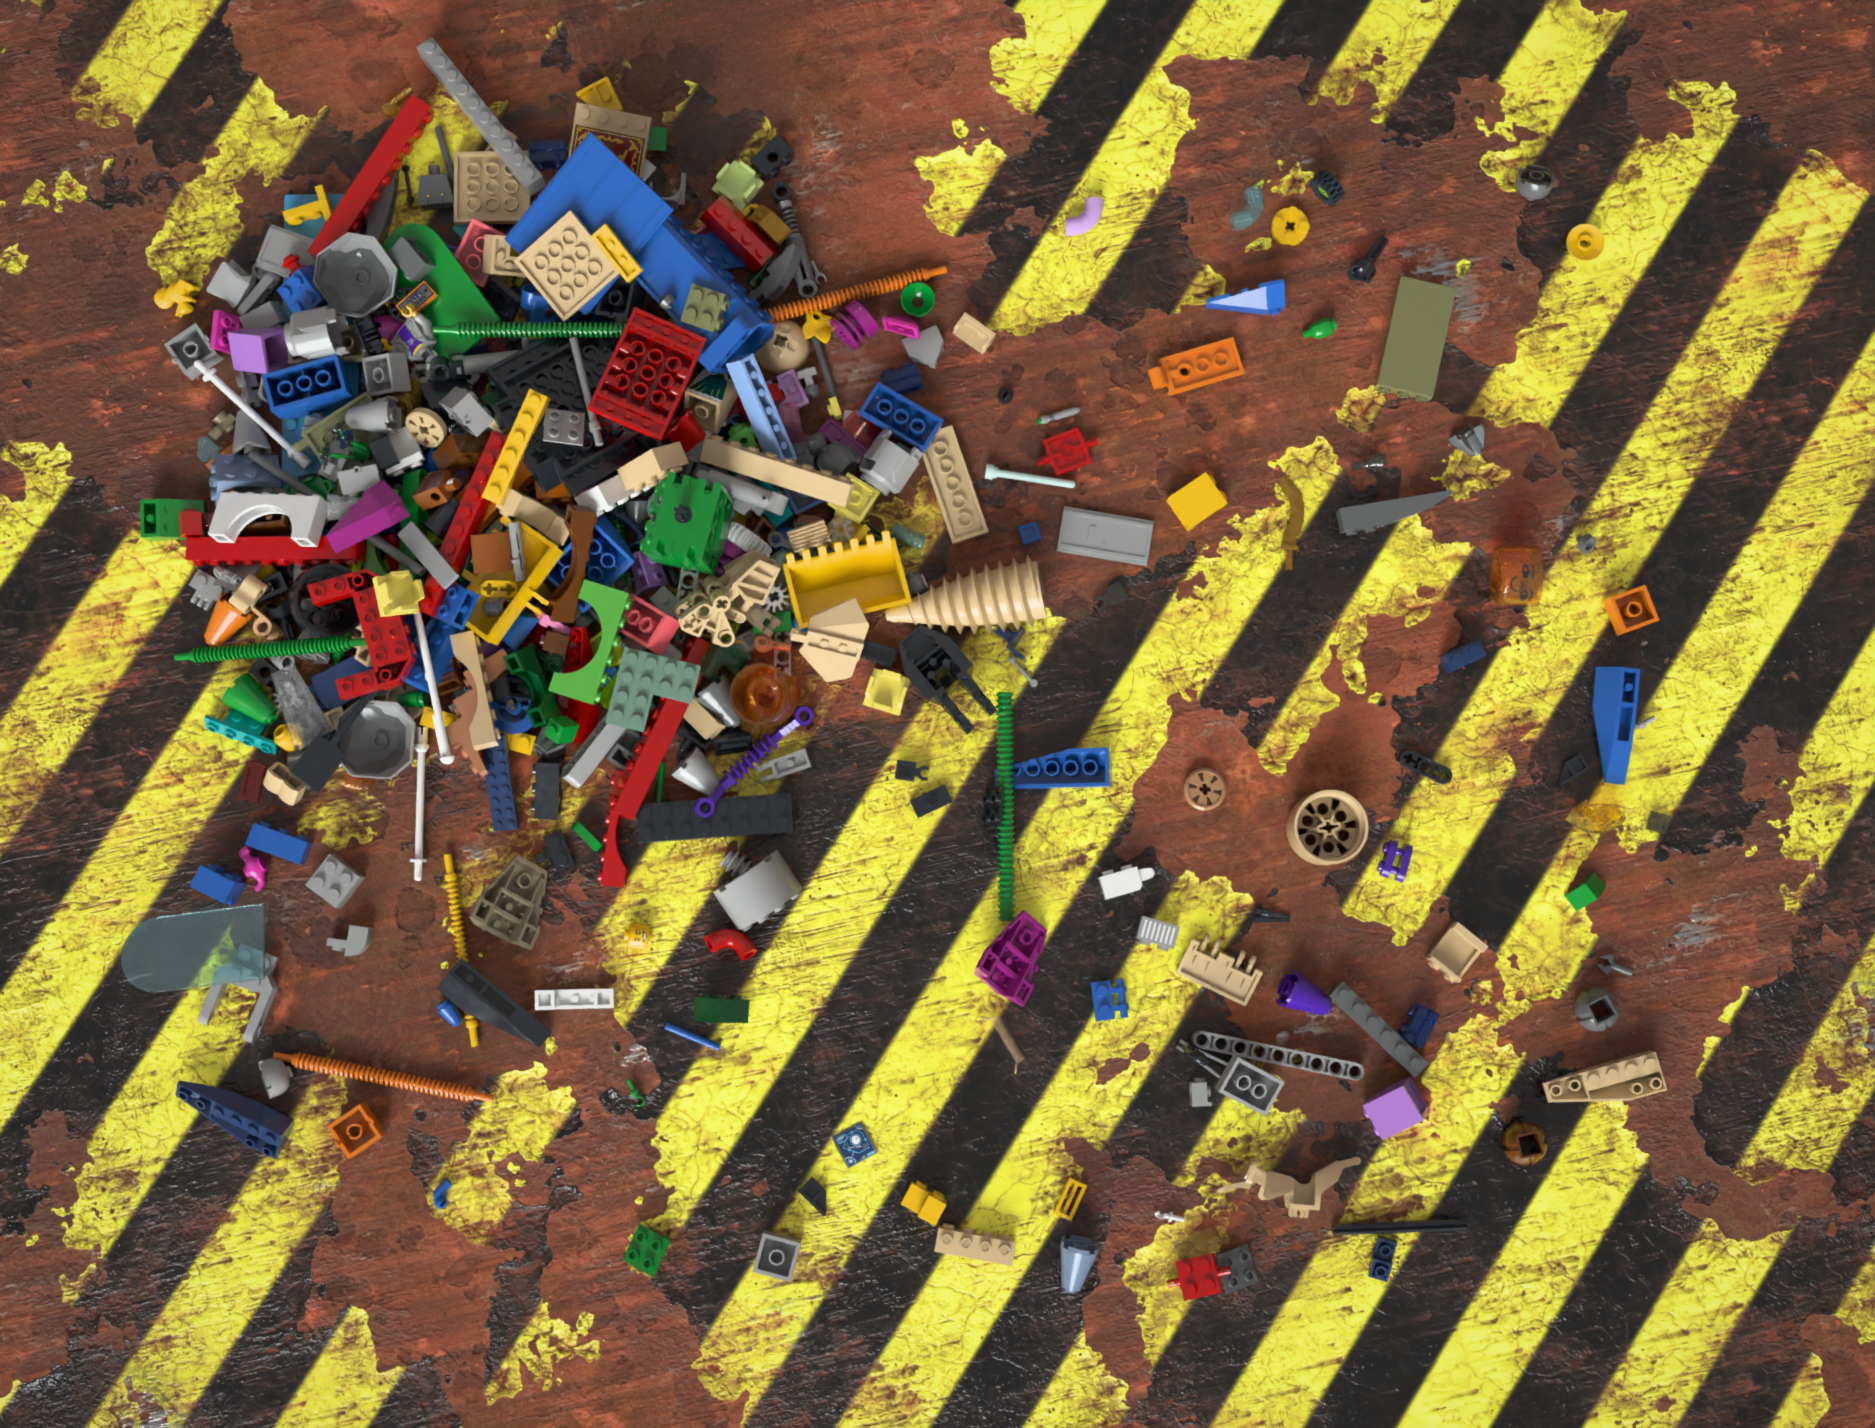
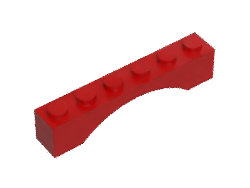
(614, 869)

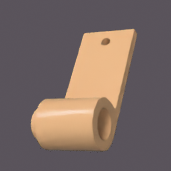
(264, 626)

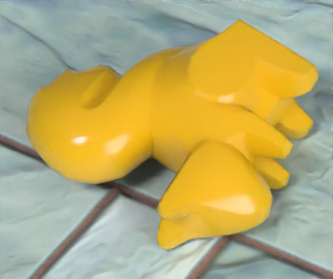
(178, 292)

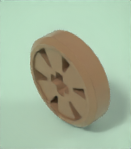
(1212, 780)

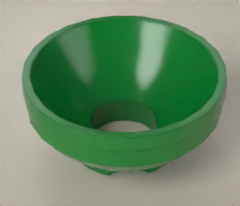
(917, 290)

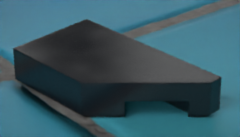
(815, 1194)

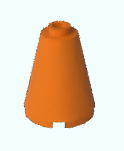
(224, 621)

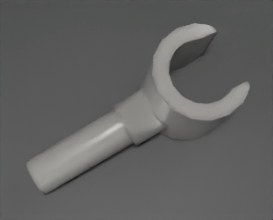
(817, 273)

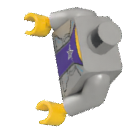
(414, 337)

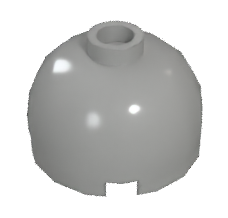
(275, 1076)

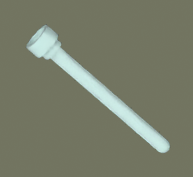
(993, 472)

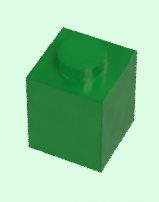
(561, 729)

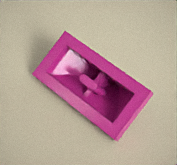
(901, 325)

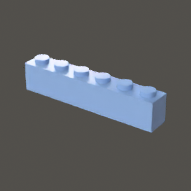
(760, 406)

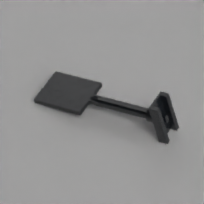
(324, 756)

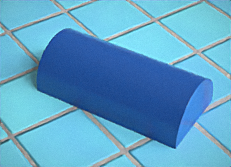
(902, 417)

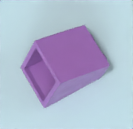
(258, 349)
(1395, 1108)

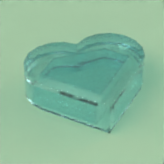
(206, 449)

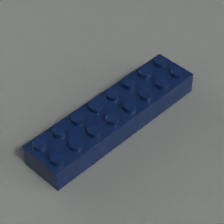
(501, 786)

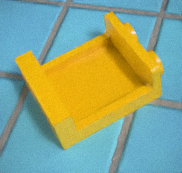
(1197, 501)

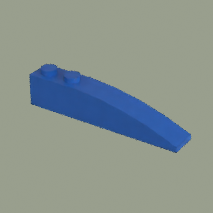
(1064, 770)

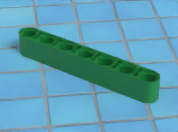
(410, 483)

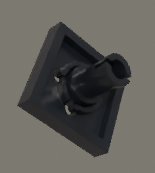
(503, 298)

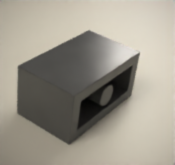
(411, 259)

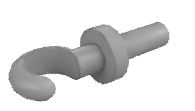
(1642, 723)

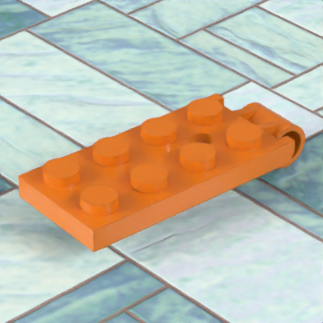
(1204, 366)

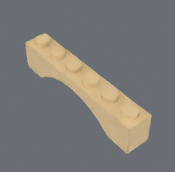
(482, 728)

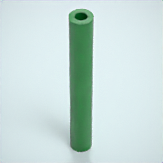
(660, 783)

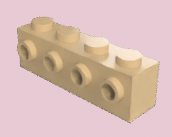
(975, 1245)

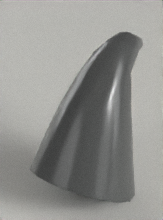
(637, 511)

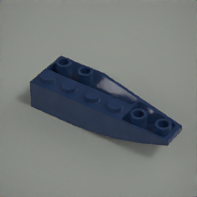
(240, 1116)

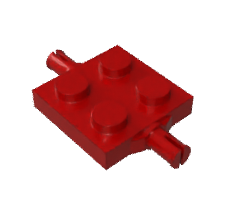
(1067, 451)
(1199, 1276)

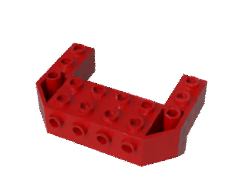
(385, 636)

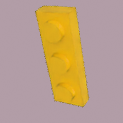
(617, 253)

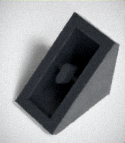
(384, 452)

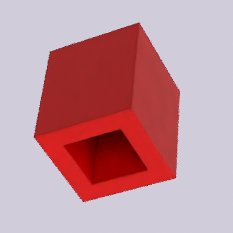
(190, 523)

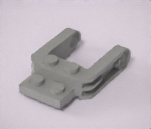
(267, 989)

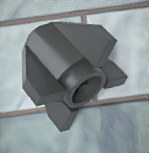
(1470, 439)
(546, 747)

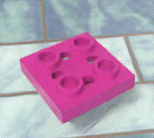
(221, 325)

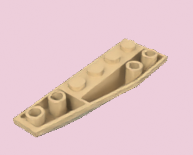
(1611, 1081)

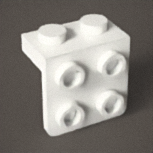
(408, 453)

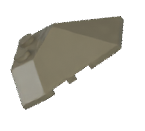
(513, 903)

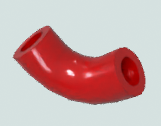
(731, 939)

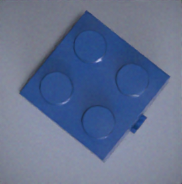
(218, 884)

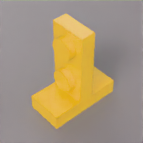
(311, 210)

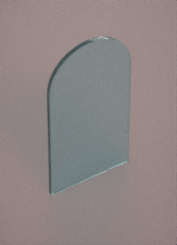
(196, 949)

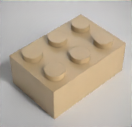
(652, 467)

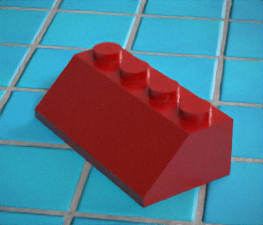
(738, 233)

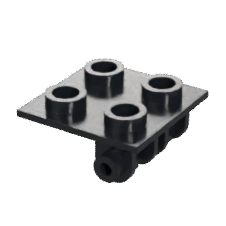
(369, 336)
(992, 807)

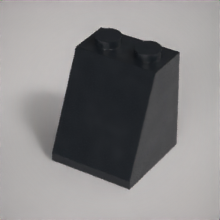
(433, 392)

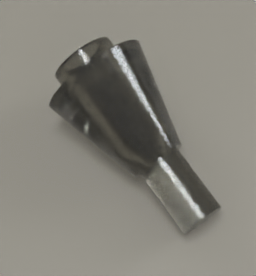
(1374, 462)

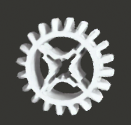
(747, 540)

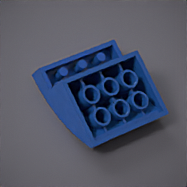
(607, 558)

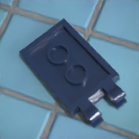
(325, 684)

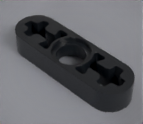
(1440, 768)

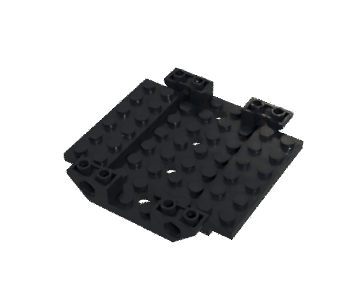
(552, 371)

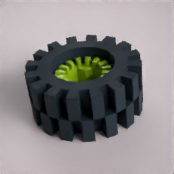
(1327, 188)

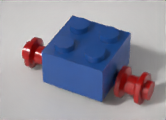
(299, 290)

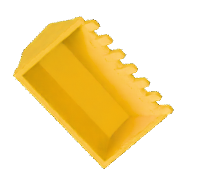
(540, 557)
(865, 572)

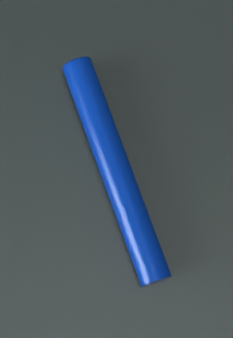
(692, 1036)

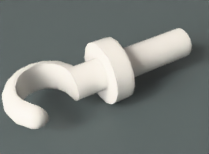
(1170, 1216)

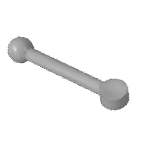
(1033, 683)

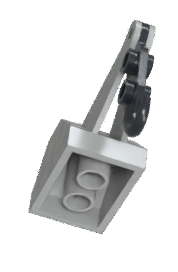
(1240, 1080)

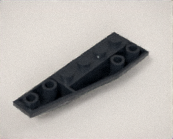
(489, 1004)

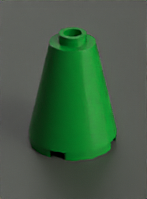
(250, 700)

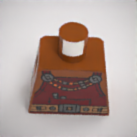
(435, 489)

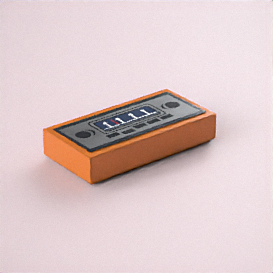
(419, 297)

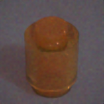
(356, 784)

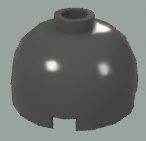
(1534, 182)

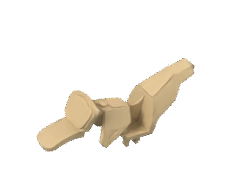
(1296, 1195)

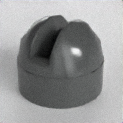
(666, 300)
(812, 391)

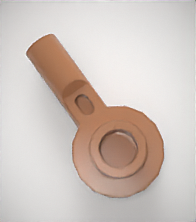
(765, 644)

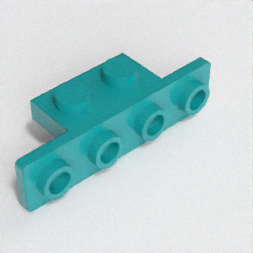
(242, 728)

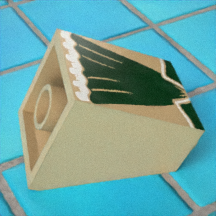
(711, 399)

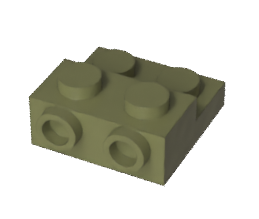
(705, 308)

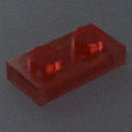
(252, 781)

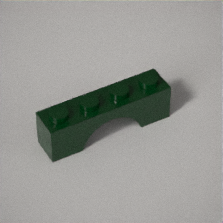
(526, 665)

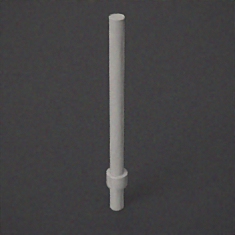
(594, 425)

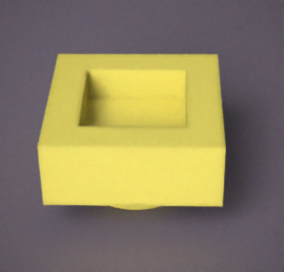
(834, 409)

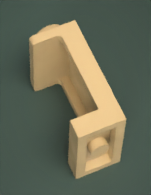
(1455, 952)

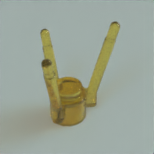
(391, 107)

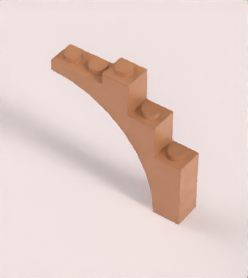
(466, 705)

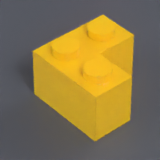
(924, 1202)

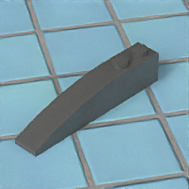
(1379, 514)

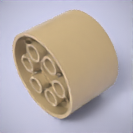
(1351, 811)

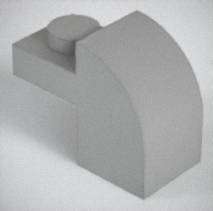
(356, 943)

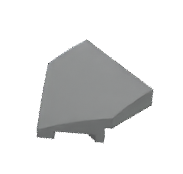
(926, 348)

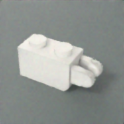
(1124, 881)

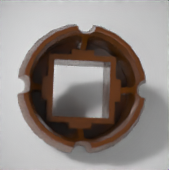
(1512, 1145)

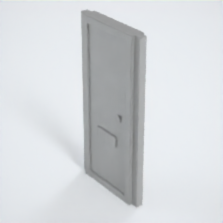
(280, 244)
(1105, 536)

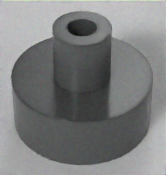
(1586, 543)

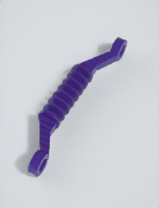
(770, 740)

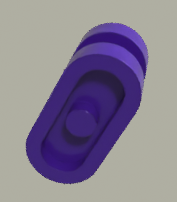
(1386, 866)

